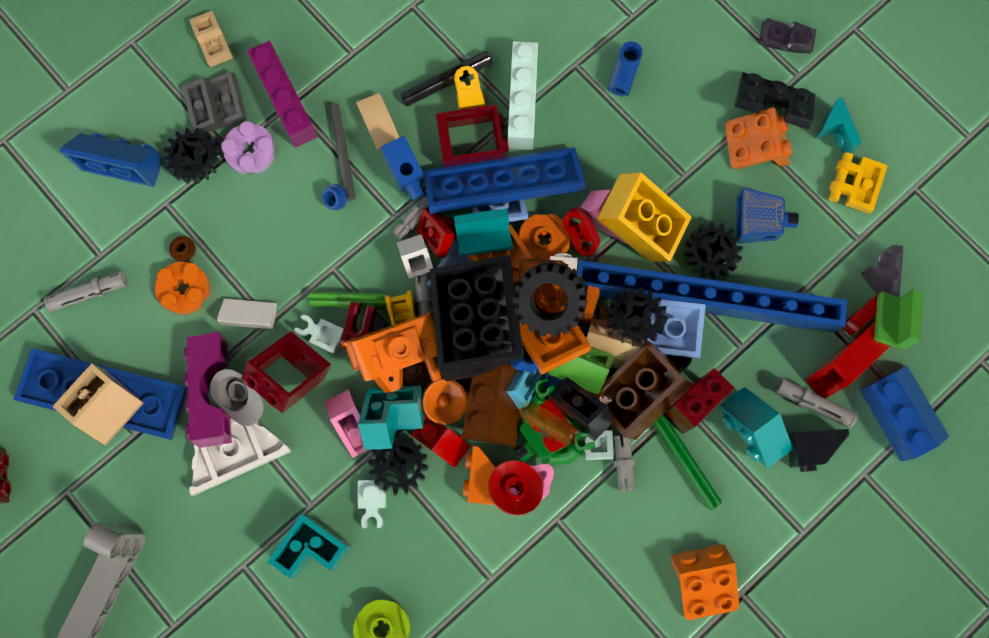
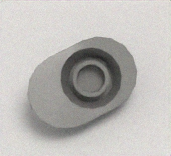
(236, 398)

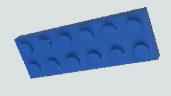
(503, 180)
(51, 375)

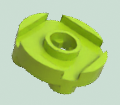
(385, 610)

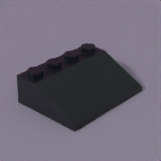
(475, 317)

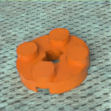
(544, 225)
(170, 278)

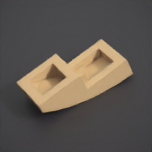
(211, 39)
(377, 120)

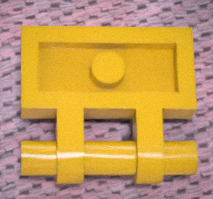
(865, 186)

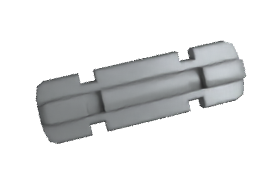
(411, 220)

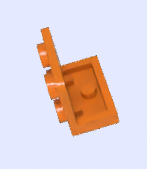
(758, 139)
(706, 581)

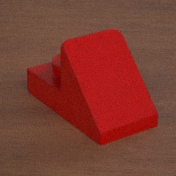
(437, 232)
(442, 442)

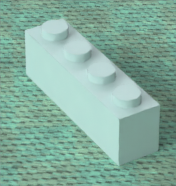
(522, 95)

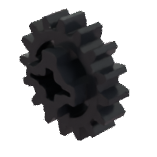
(204, 151)
(703, 248)
(638, 306)
(409, 462)

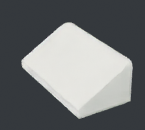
(247, 314)

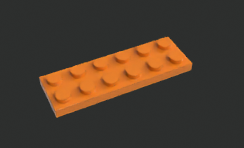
(544, 351)

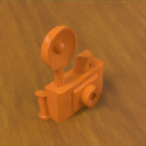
(403, 345)

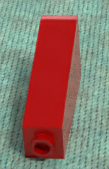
(847, 363)

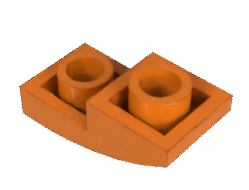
(592, 299)

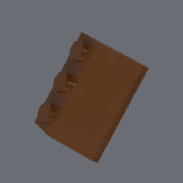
(643, 390)
(490, 410)

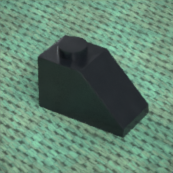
(581, 408)
(814, 448)

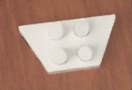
(249, 449)

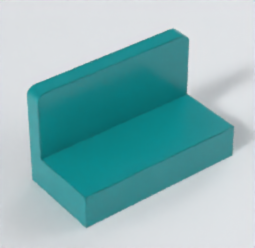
(483, 232)

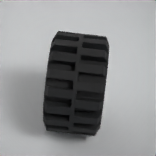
(550, 322)

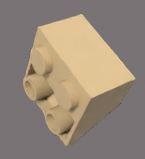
(601, 337)
(98, 404)

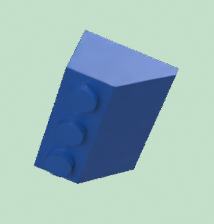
(114, 158)
(904, 414)

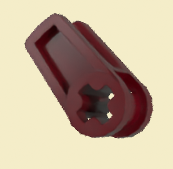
(350, 330)

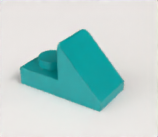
(841, 124)

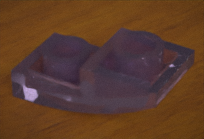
(792, 38)

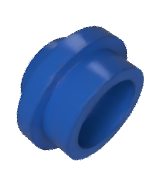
(334, 197)

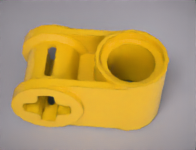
(470, 95)
(400, 307)

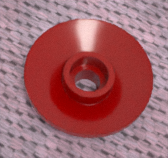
(523, 479)

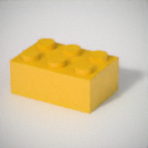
(644, 217)

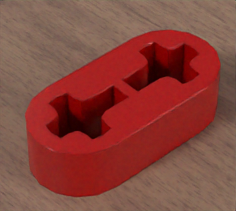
(581, 231)
(861, 316)

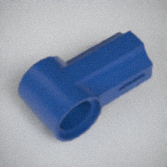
(625, 69)

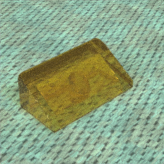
(549, 423)

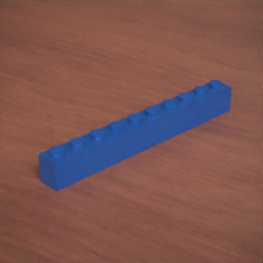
(720, 297)

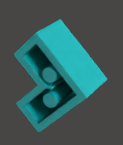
(389, 412)
(758, 427)
(306, 540)

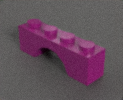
(282, 93)
(205, 357)

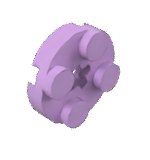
(244, 135)

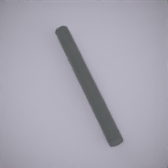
(342, 151)

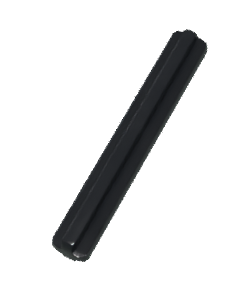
(444, 79)

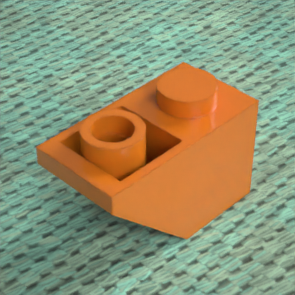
(477, 487)

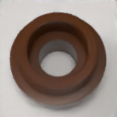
(185, 255)

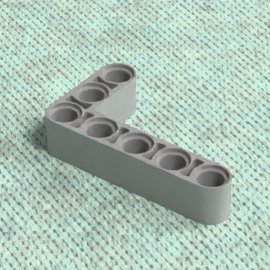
(117, 552)

